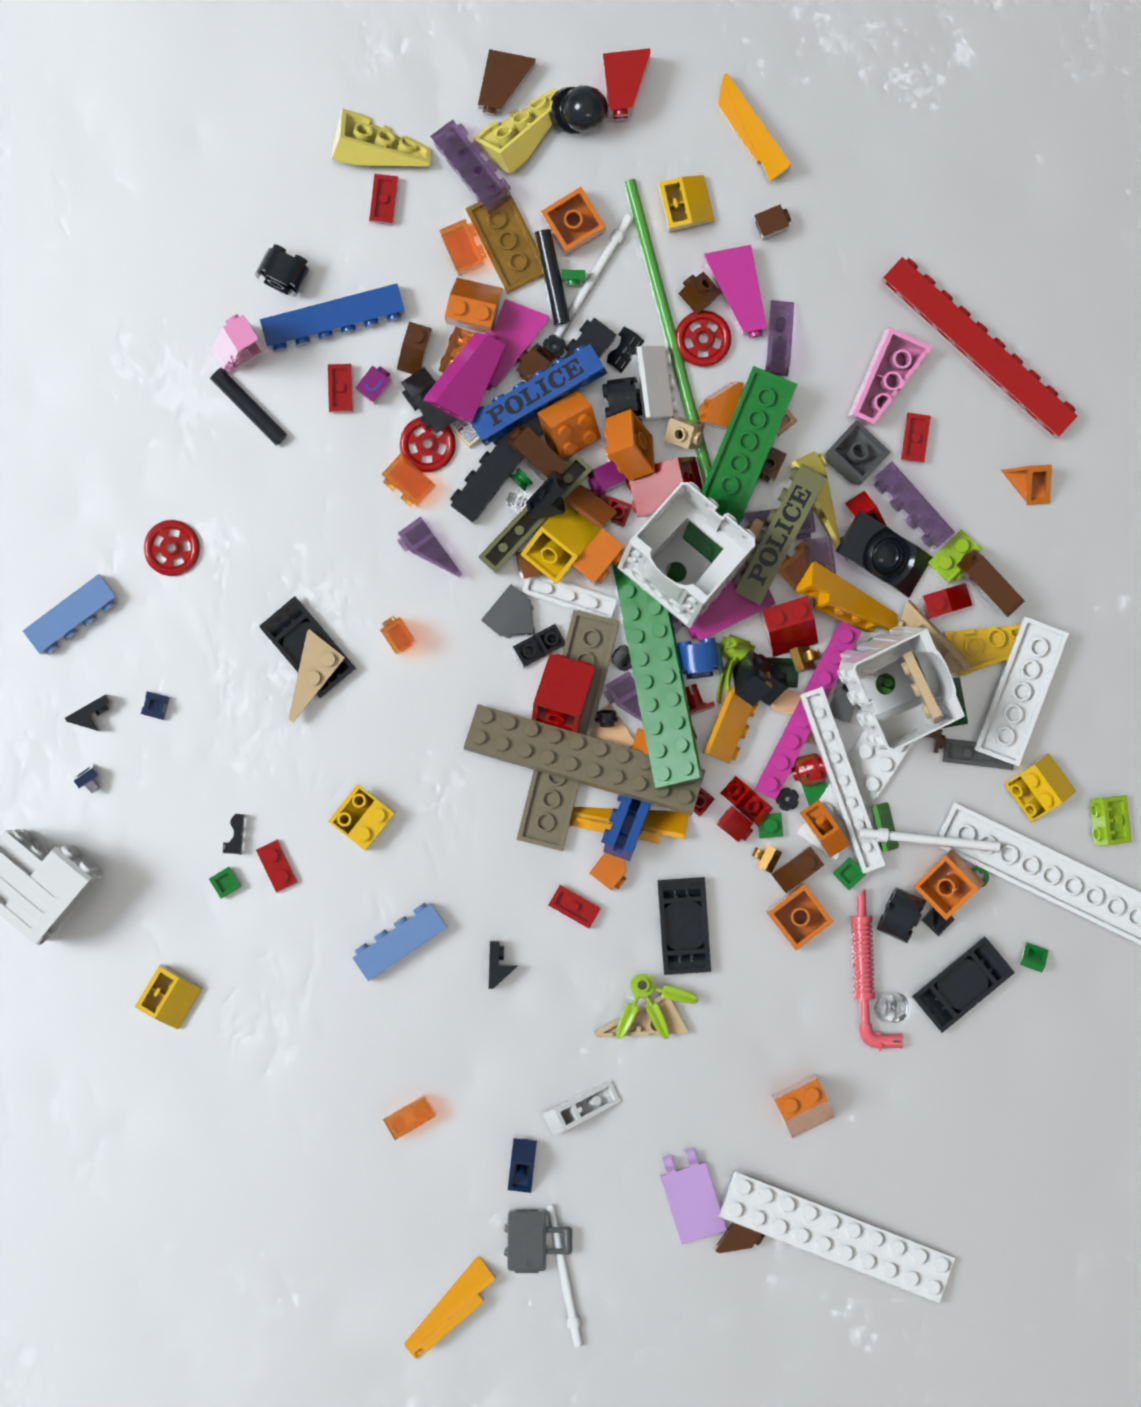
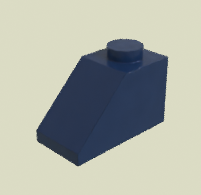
(522, 1165)

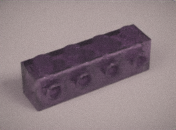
(471, 167)
(913, 505)

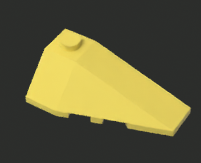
(517, 137)
(364, 143)
(823, 504)

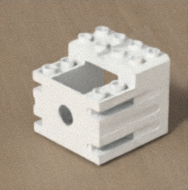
(659, 545)
(897, 717)
(41, 885)

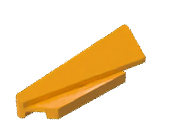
(751, 130)
(844, 601)
(656, 824)
(452, 1308)

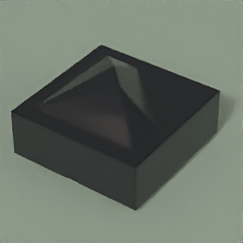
(936, 921)

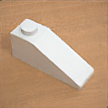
(581, 1108)

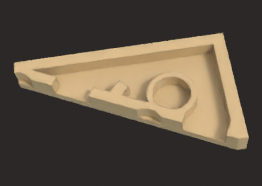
(316, 667)
(642, 1023)

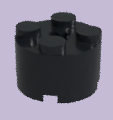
(282, 270)
(622, 396)
(901, 914)

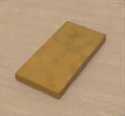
(507, 244)

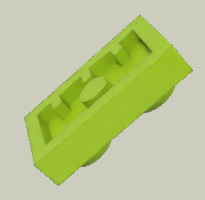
(951, 554)
(1110, 820)

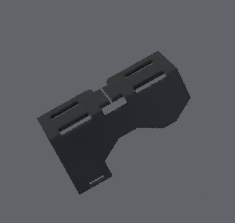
(626, 337)
(236, 842)

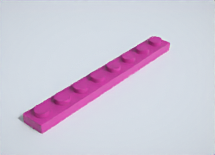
(798, 725)

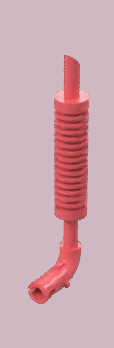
(863, 978)

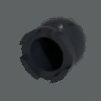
(578, 109)

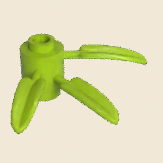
(733, 649)
(653, 1010)

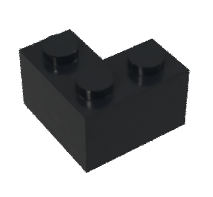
(415, 390)
(758, 679)

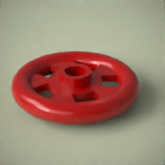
(691, 354)
(438, 460)
(151, 550)

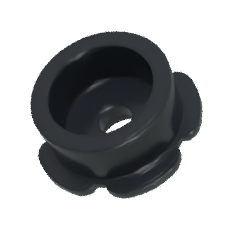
(560, 342)
(606, 718)
(792, 803)

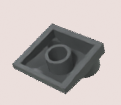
(856, 454)

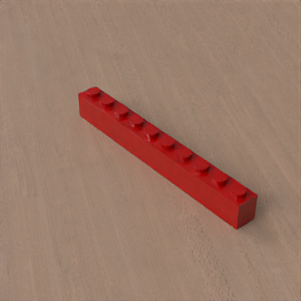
(980, 348)

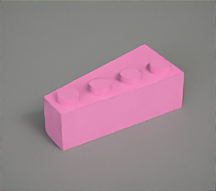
(236, 343)
(889, 370)

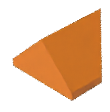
(1031, 482)

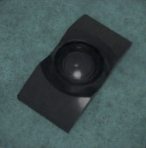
(884, 553)
(288, 633)
(684, 926)
(963, 984)

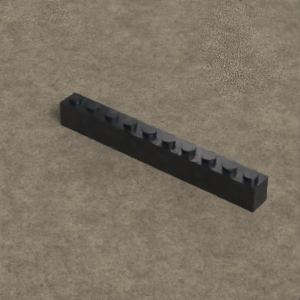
(503, 460)

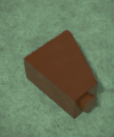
(502, 80)
(535, 452)
(990, 583)

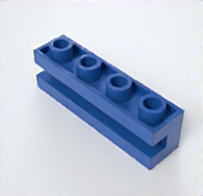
(625, 828)

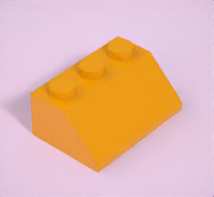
(729, 727)

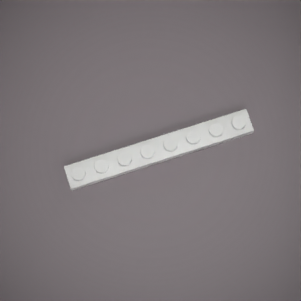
(841, 778)

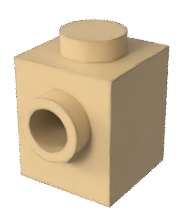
(684, 433)

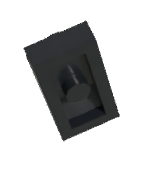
(547, 498)
(84, 716)
(497, 971)

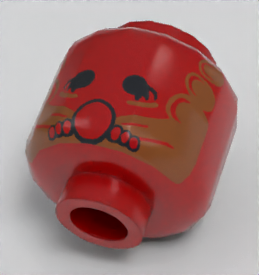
(809, 770)

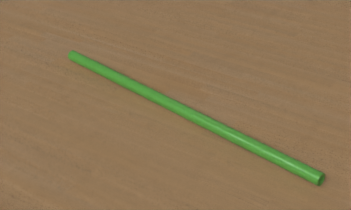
(666, 318)

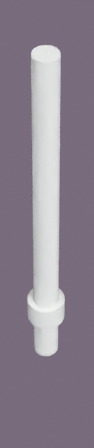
(617, 237)
(884, 835)
(573, 1319)

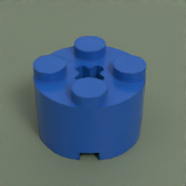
(701, 658)

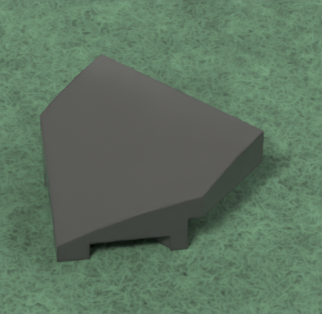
(511, 614)

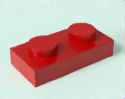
(383, 199)
(340, 388)
(915, 437)
(276, 865)
(574, 906)

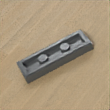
(963, 753)

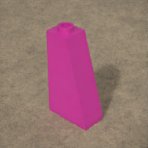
(738, 281)
(517, 329)
(467, 377)
(726, 611)

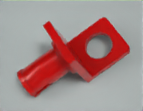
(696, 703)

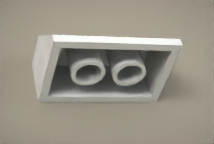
(655, 382)

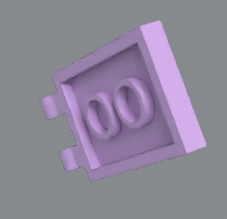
(692, 1199)

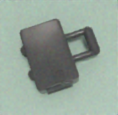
(527, 1240)

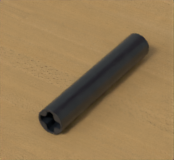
(552, 277)
(248, 406)

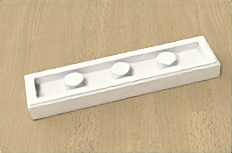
(570, 596)

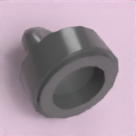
(621, 658)

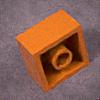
(573, 220)
(569, 425)
(629, 445)
(598, 557)
(949, 884)
(799, 916)

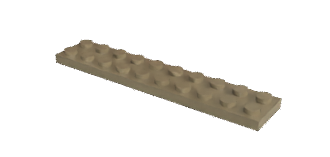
(574, 758)
(551, 797)

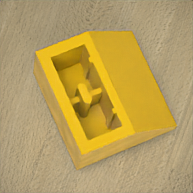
(685, 202)
(1040, 787)
(361, 817)
(168, 997)

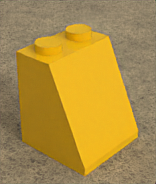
(560, 543)

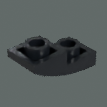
(538, 645)

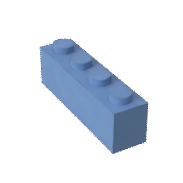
(70, 614)
(399, 942)

